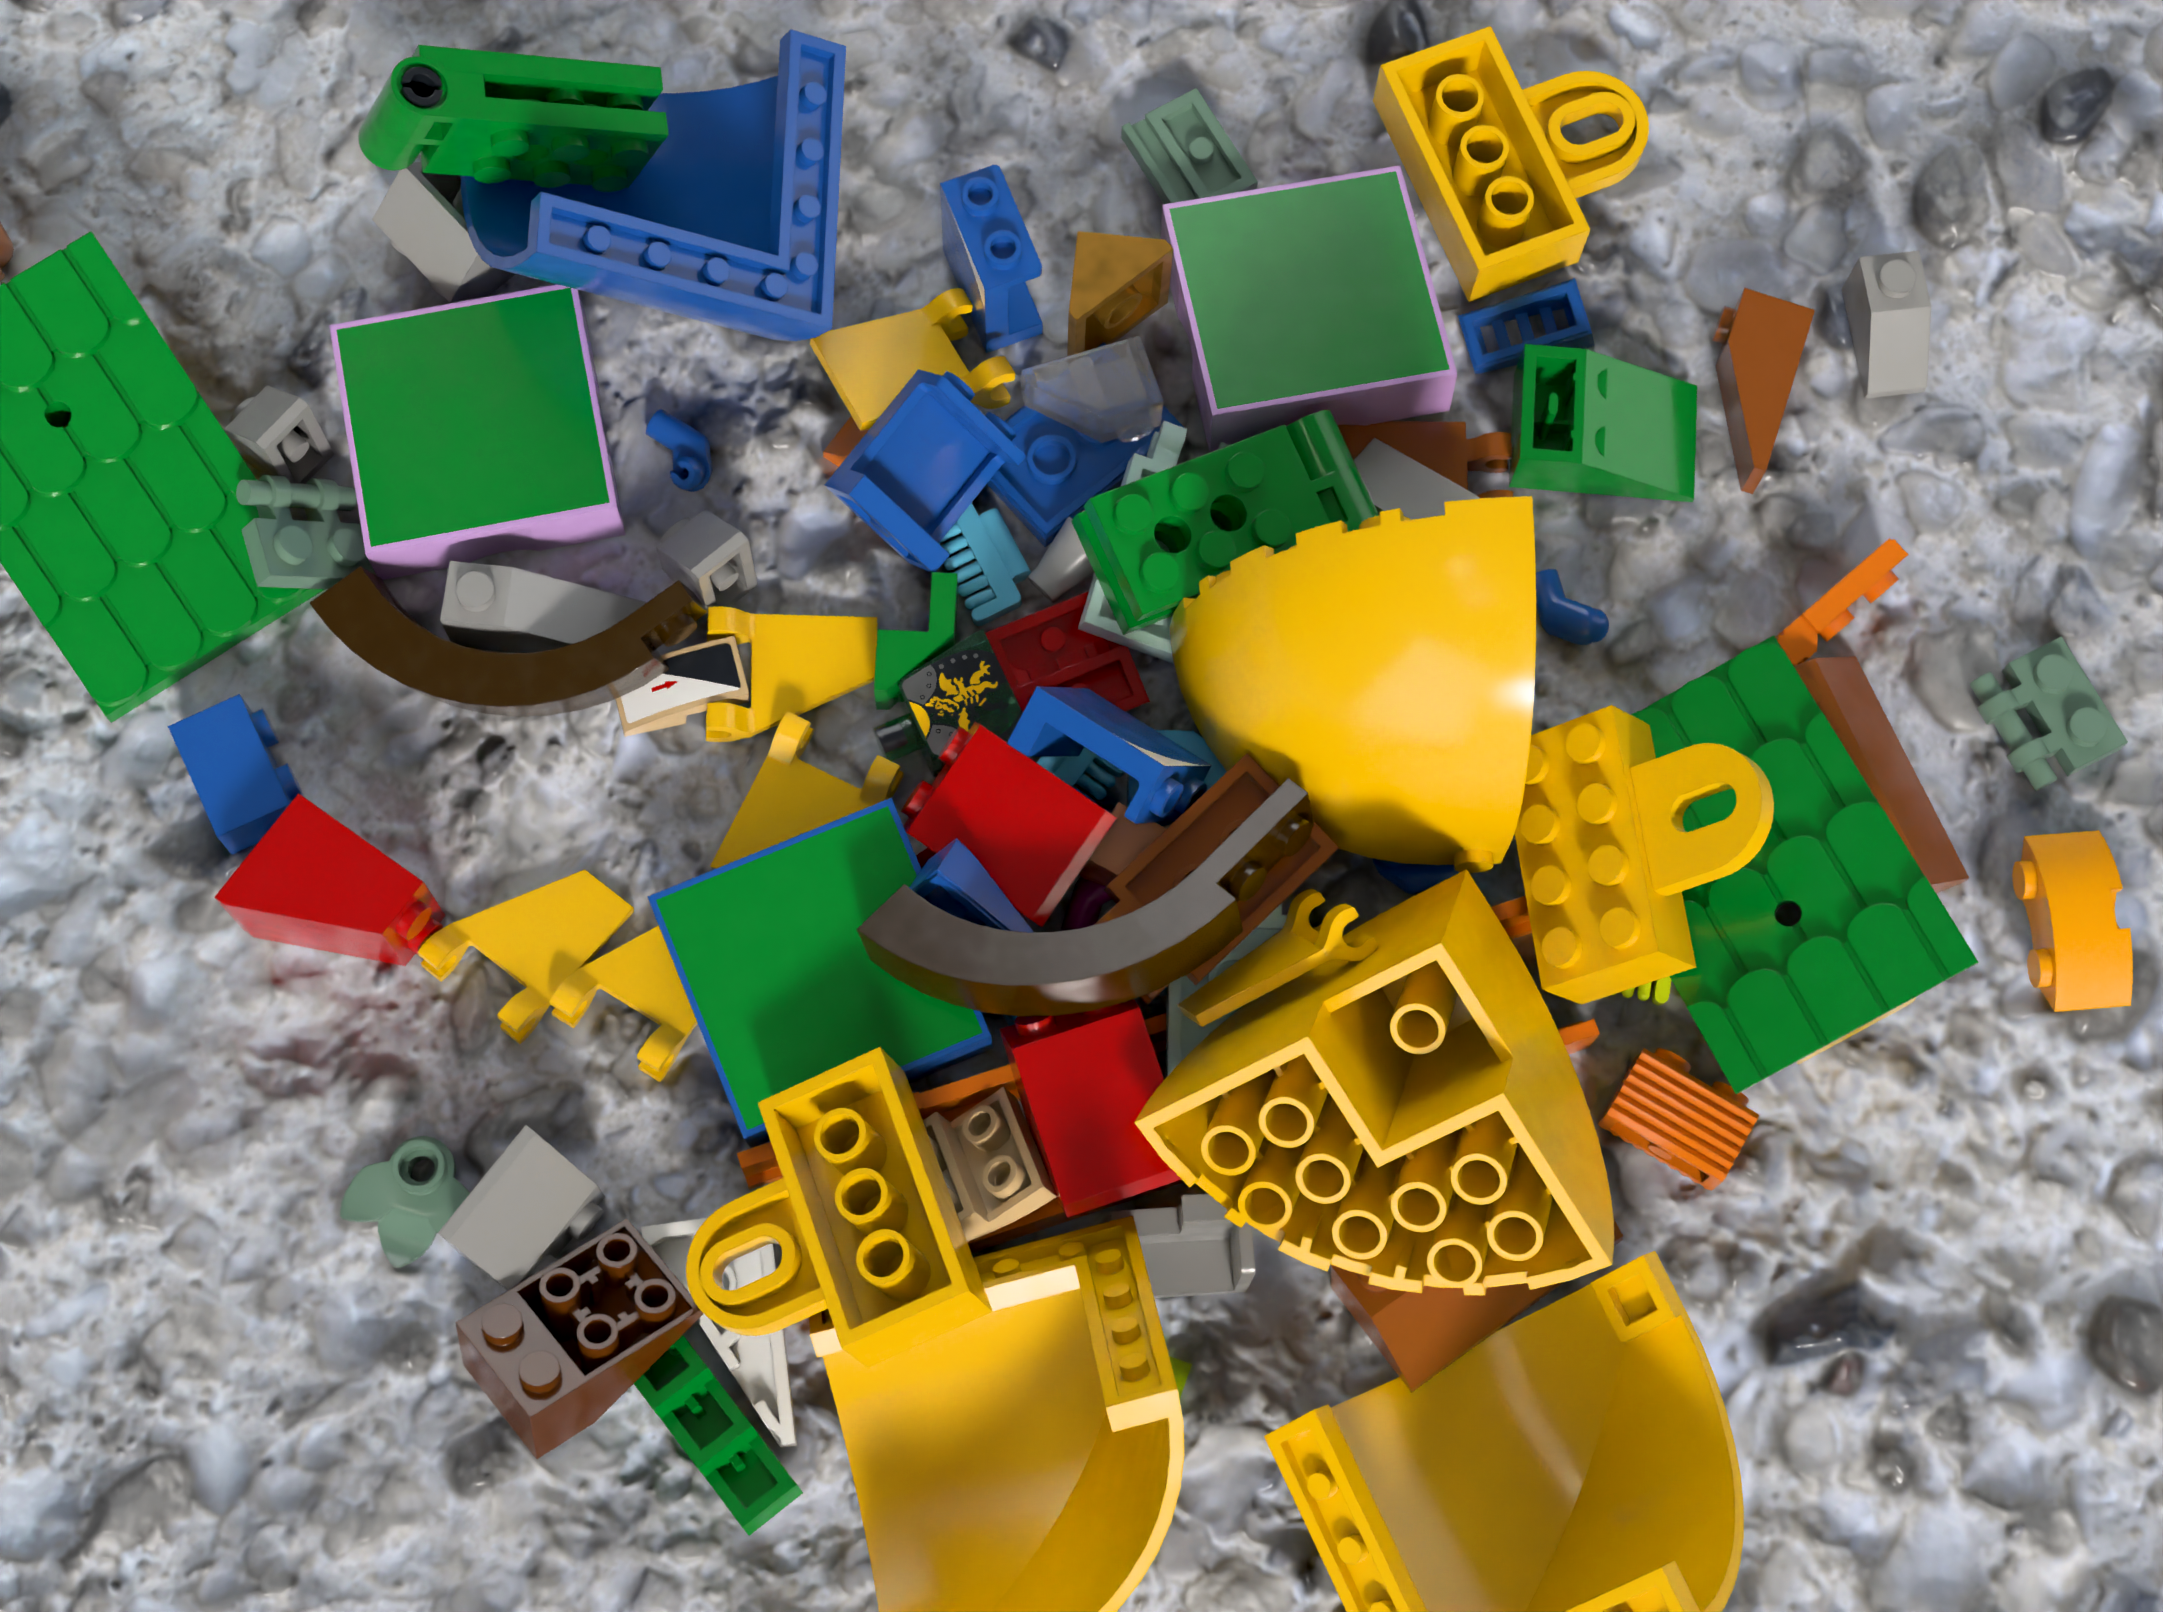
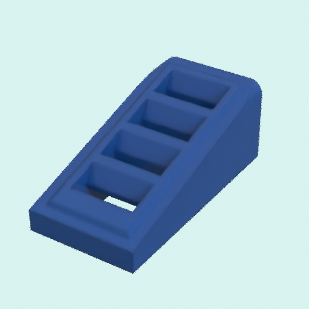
(1542, 302)
(964, 889)

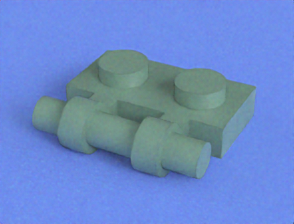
(299, 551)
(2061, 705)

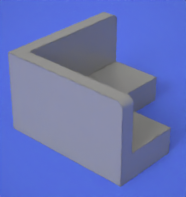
(1193, 1248)

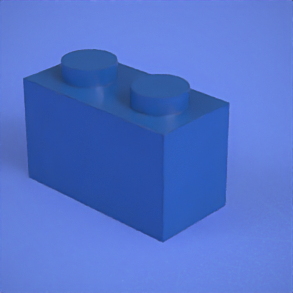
(235, 770)

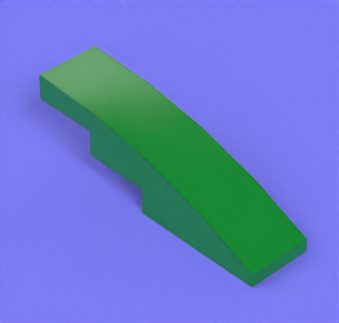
(717, 1436)

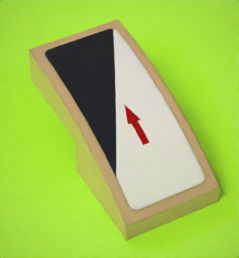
(694, 678)

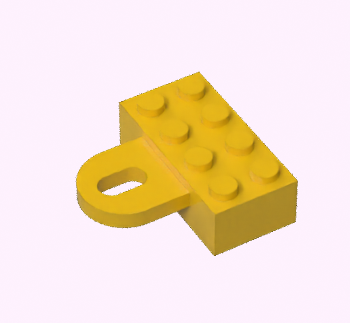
(1495, 158)
(1611, 851)
(855, 1218)

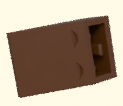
(575, 1336)

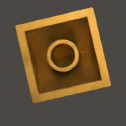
(1115, 286)

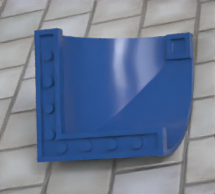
(719, 223)

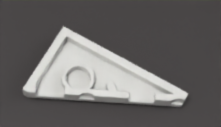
(754, 1361)

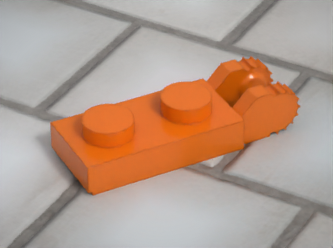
(1830, 611)

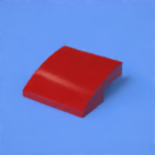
(1054, 653)

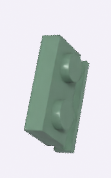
(1187, 151)

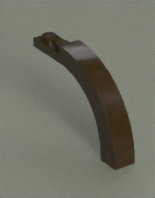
(1097, 963)

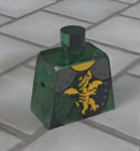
(949, 693)

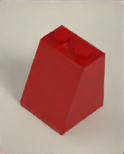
(1011, 815)
(329, 891)
(1081, 1093)

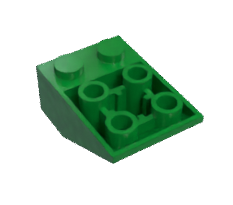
(1601, 426)

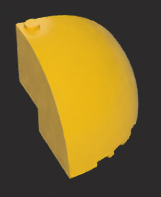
(1379, 676)
(1400, 1112)

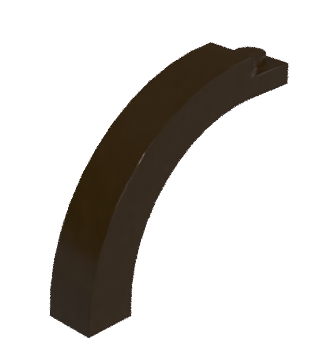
(506, 684)

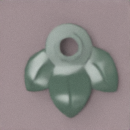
(405, 1209)

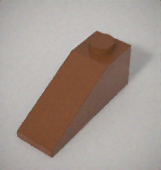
(1756, 373)

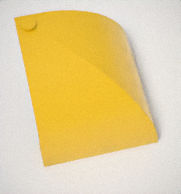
(1022, 1448)
(1536, 1471)

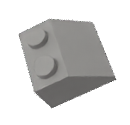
(429, 227)
(524, 1211)

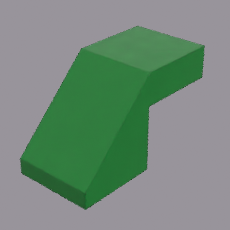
(905, 651)

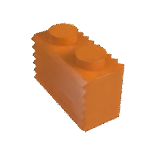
(1679, 1117)

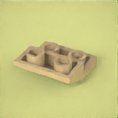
(990, 1164)

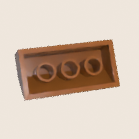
(1873, 746)
(1435, 1327)

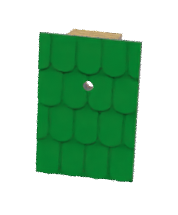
(118, 487)
(1868, 918)

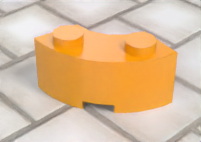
(2070, 900)

